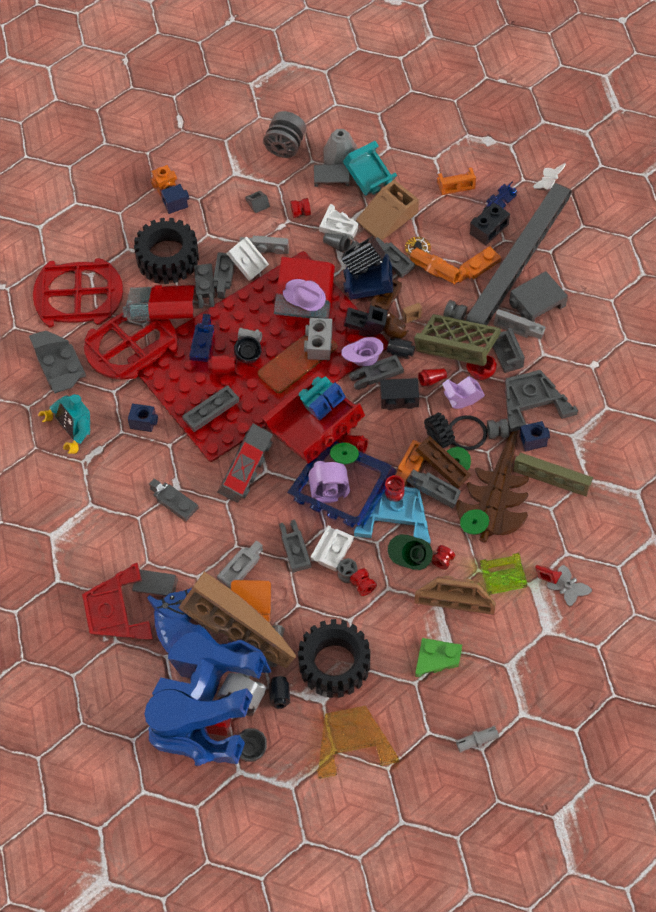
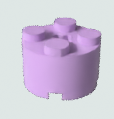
(328, 481)

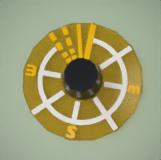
(418, 242)

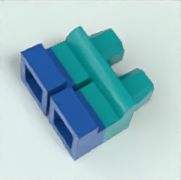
(321, 397)

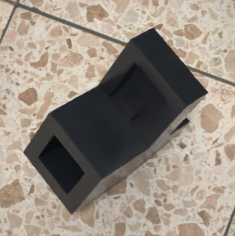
(366, 323)

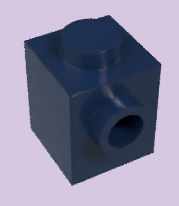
(175, 198)

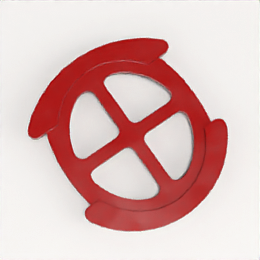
(51, 271)
(101, 363)

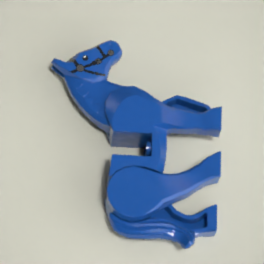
(184, 710)

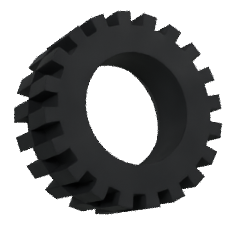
(166, 267)
(334, 635)

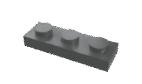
(210, 408)

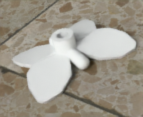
(549, 177)

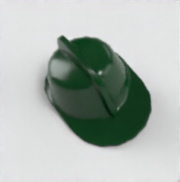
(410, 552)

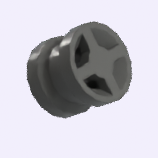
(345, 566)

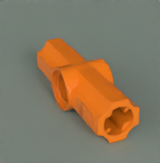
(435, 266)

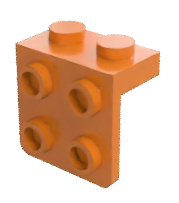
(255, 593)

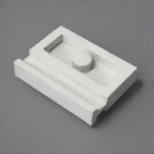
(247, 258)
(332, 548)

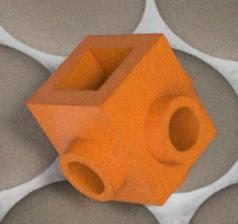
(163, 178)

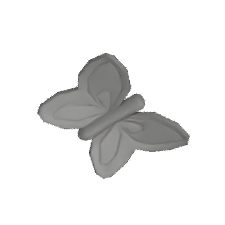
(567, 586)

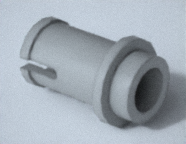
(245, 332)

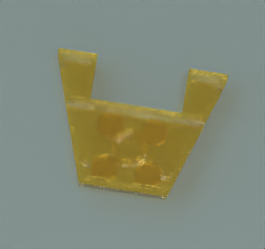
(351, 731)

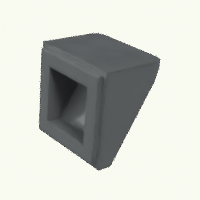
(258, 201)

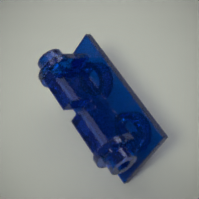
(506, 193)

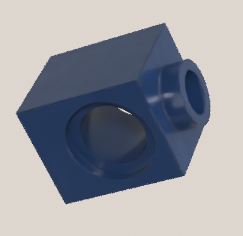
(139, 411)
(530, 442)

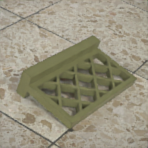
(454, 348)

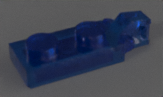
(202, 340)

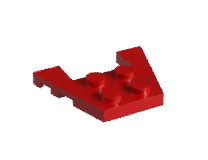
(107, 609)

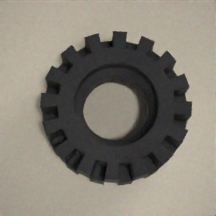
(439, 430)

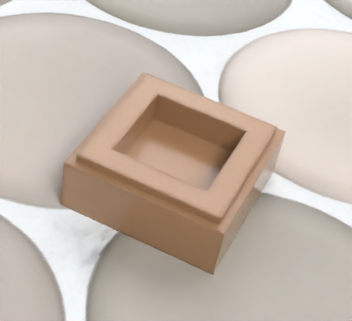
(411, 313)

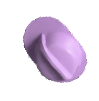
(304, 294)
(363, 352)

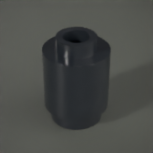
(401, 348)
(279, 692)

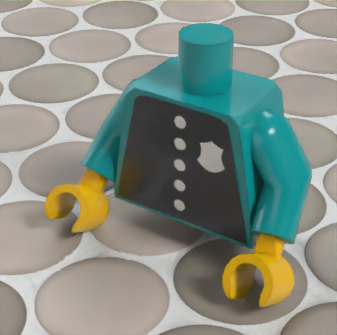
(73, 417)

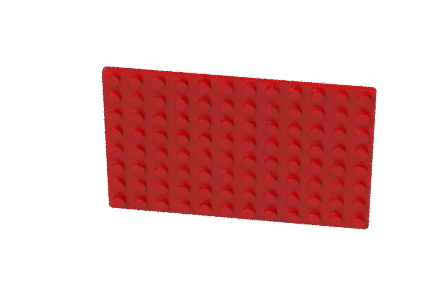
(186, 383)

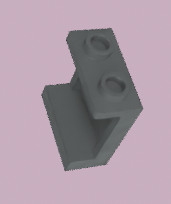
(537, 296)

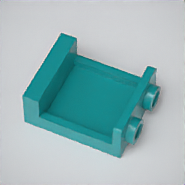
(368, 169)

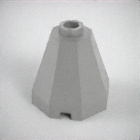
(338, 147)

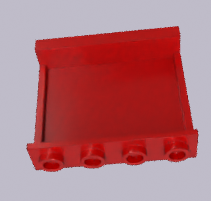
(303, 431)

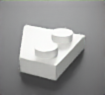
(338, 223)

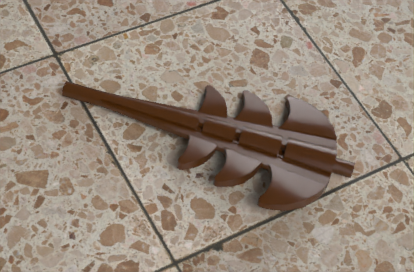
(497, 496)

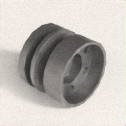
(284, 134)

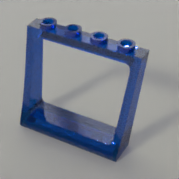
(386, 470)

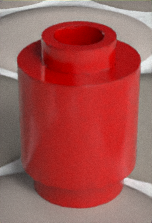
(221, 364)

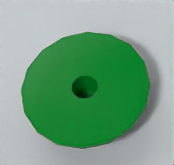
(344, 453)
(461, 456)
(474, 521)

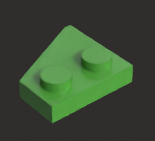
(436, 656)

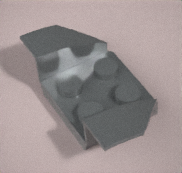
(57, 360)

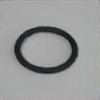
(477, 420)

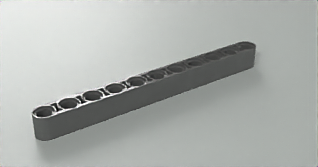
(519, 255)

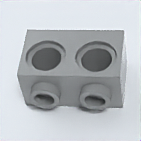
(320, 339)

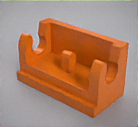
(457, 183)

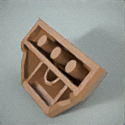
(456, 594)

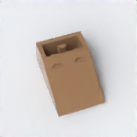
(388, 210)

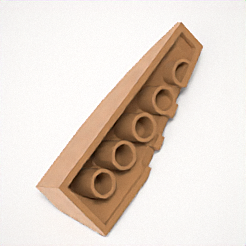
(228, 613)

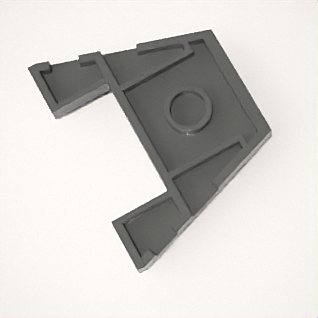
(533, 391)

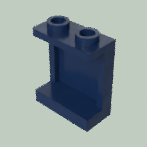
(373, 282)

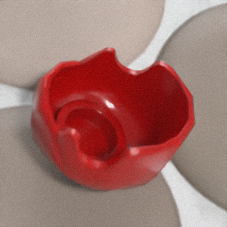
(482, 372)

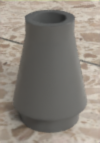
(337, 241)

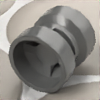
(455, 311)
(497, 428)

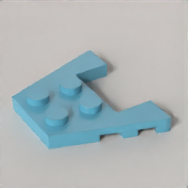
(405, 511)

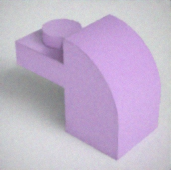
(463, 393)

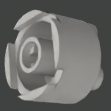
(239, 681)

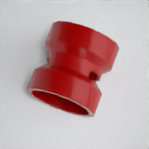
(300, 208)
(396, 484)
(363, 582)

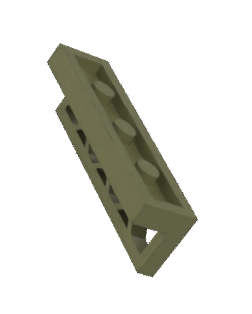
(552, 474)

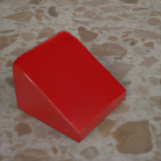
(548, 574)

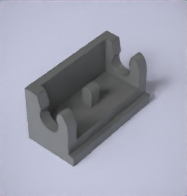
(331, 174)
(508, 351)
(156, 583)

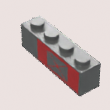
(245, 463)

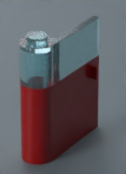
(307, 270)
(160, 303)

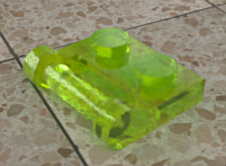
(505, 579)

